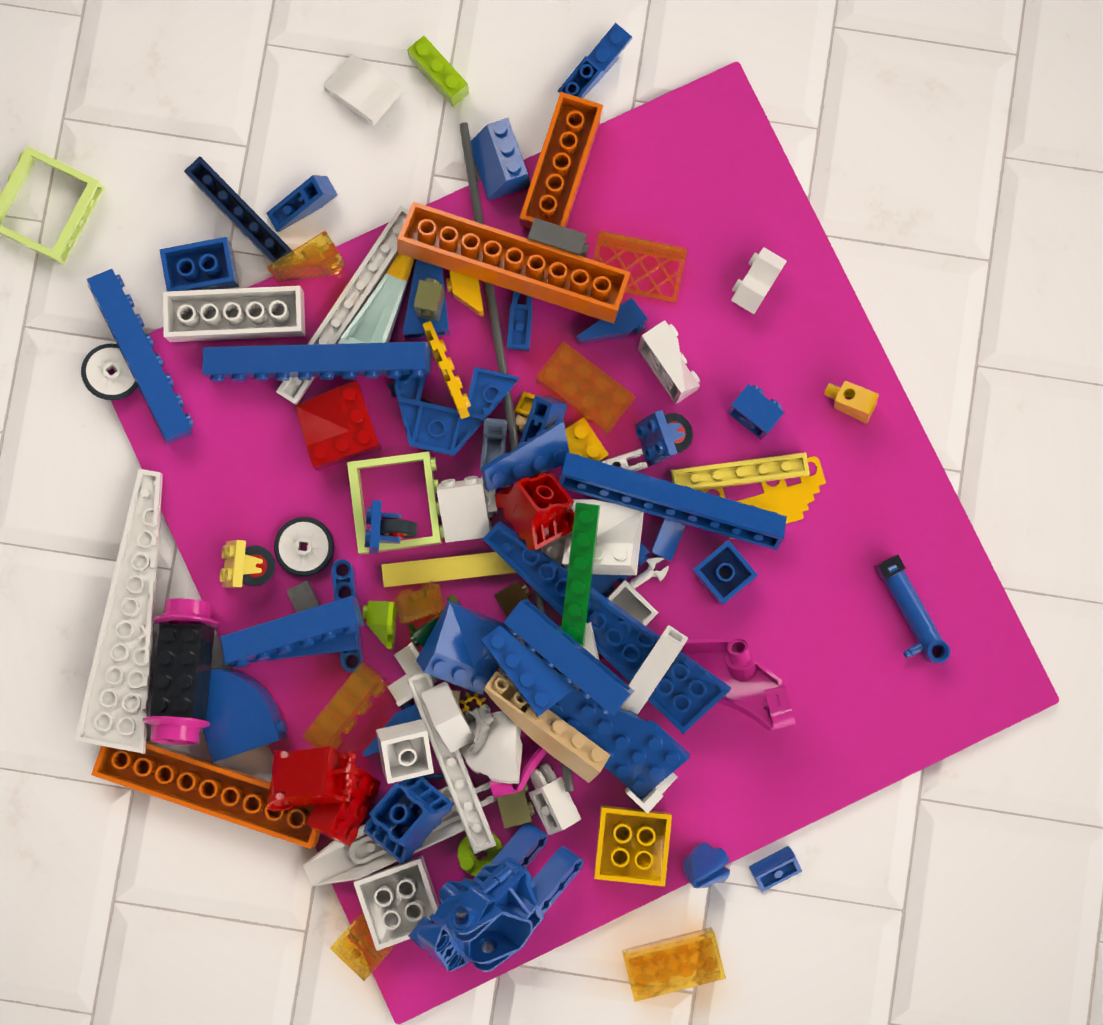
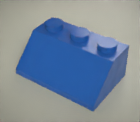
(499, 160)

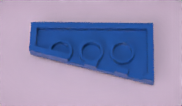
(530, 458)
(529, 674)

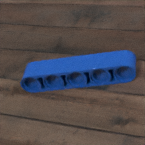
(338, 583)

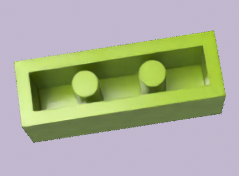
(438, 71)

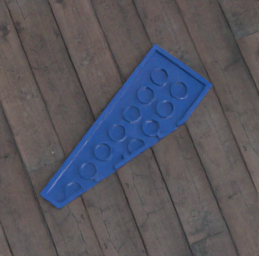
(638, 749)

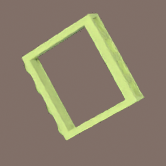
(77, 218)
(358, 503)

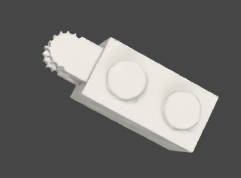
(552, 801)

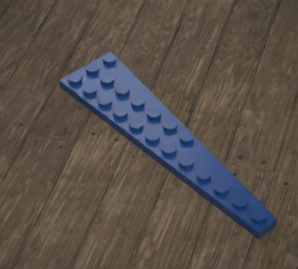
(685, 689)

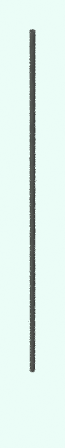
(499, 350)

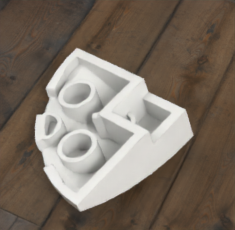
(500, 753)

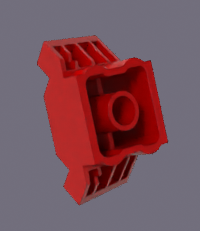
(537, 509)

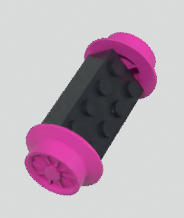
(182, 672)

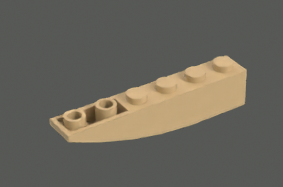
(548, 730)

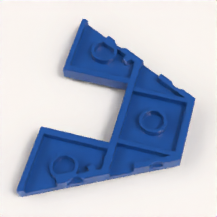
(440, 427)

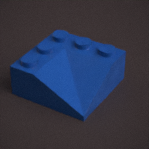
(456, 649)

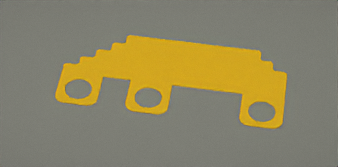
(786, 500)

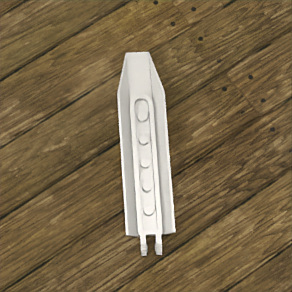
(365, 856)

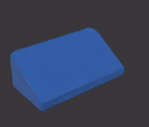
(667, 539)
(775, 868)

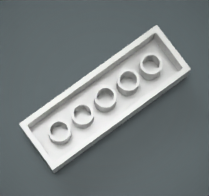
(233, 314)

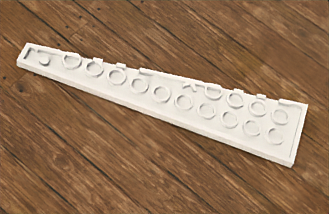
(121, 665)

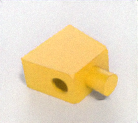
(861, 404)

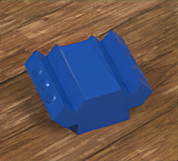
(407, 817)

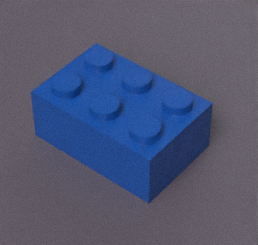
(200, 266)

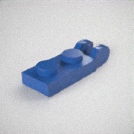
(520, 324)

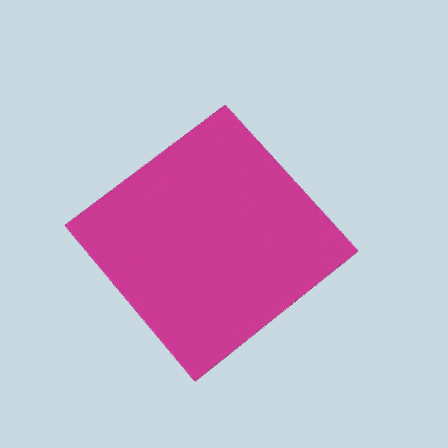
(714, 180)

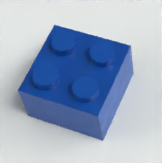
(755, 411)
(724, 572)

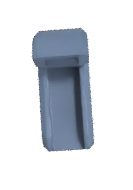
(493, 440)

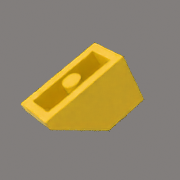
(466, 291)

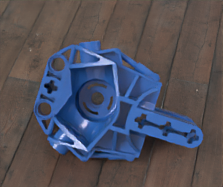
(499, 908)

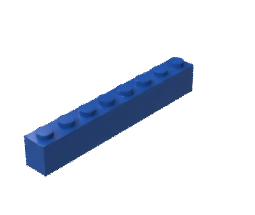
(139, 356)

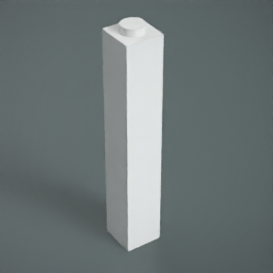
(654, 668)

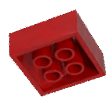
(337, 426)

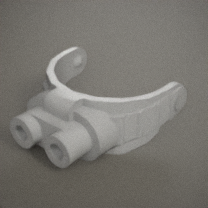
(483, 723)

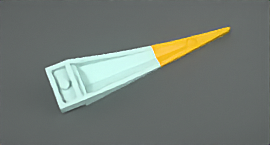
(380, 312)

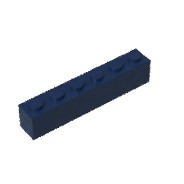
(237, 210)

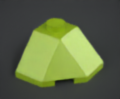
(382, 619)

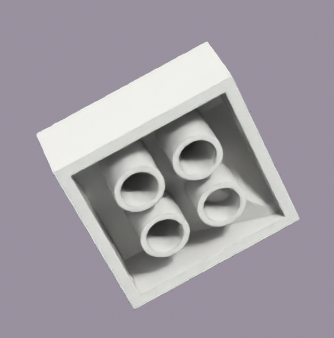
(664, 357)
(616, 539)
(396, 900)

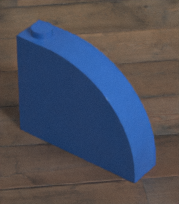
(240, 715)

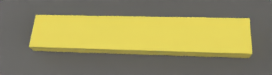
(742, 472)
(444, 569)

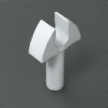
(649, 573)

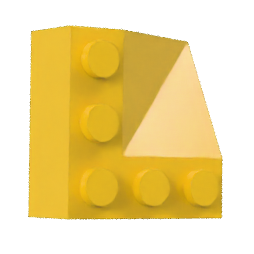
(632, 845)

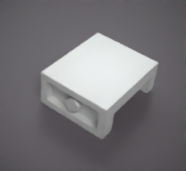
(463, 509)

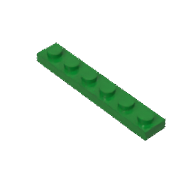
(580, 570)

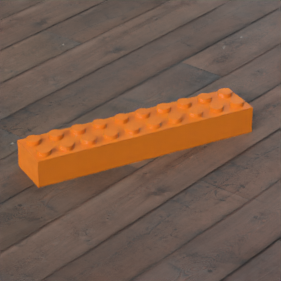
(512, 262)
(206, 789)

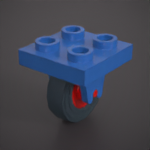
(663, 436)
(386, 527)

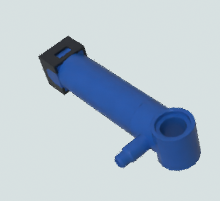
(913, 610)

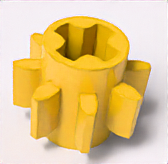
(470, 699)

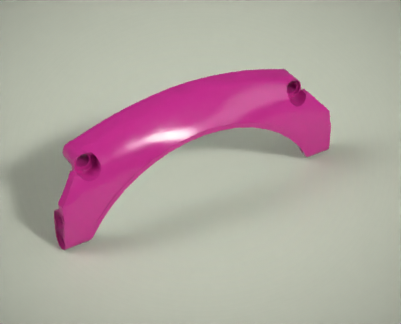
(753, 693)

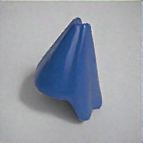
(705, 866)

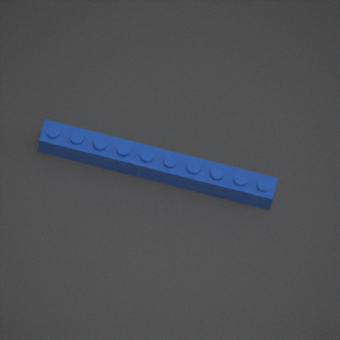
(317, 361)
(672, 501)

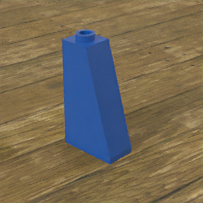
(413, 325)

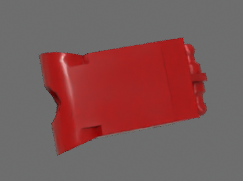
(311, 778)

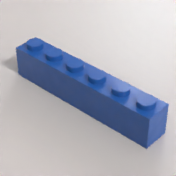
(292, 631)
(569, 657)

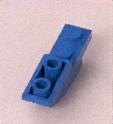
(597, 63)

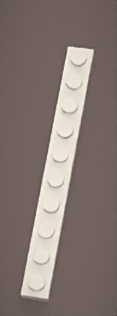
(352, 298)

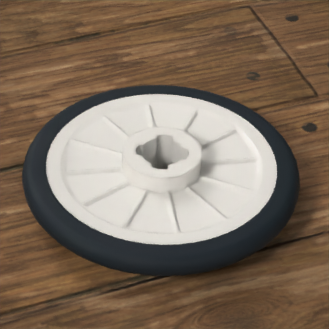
(96, 376)
(288, 545)

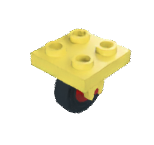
(246, 565)

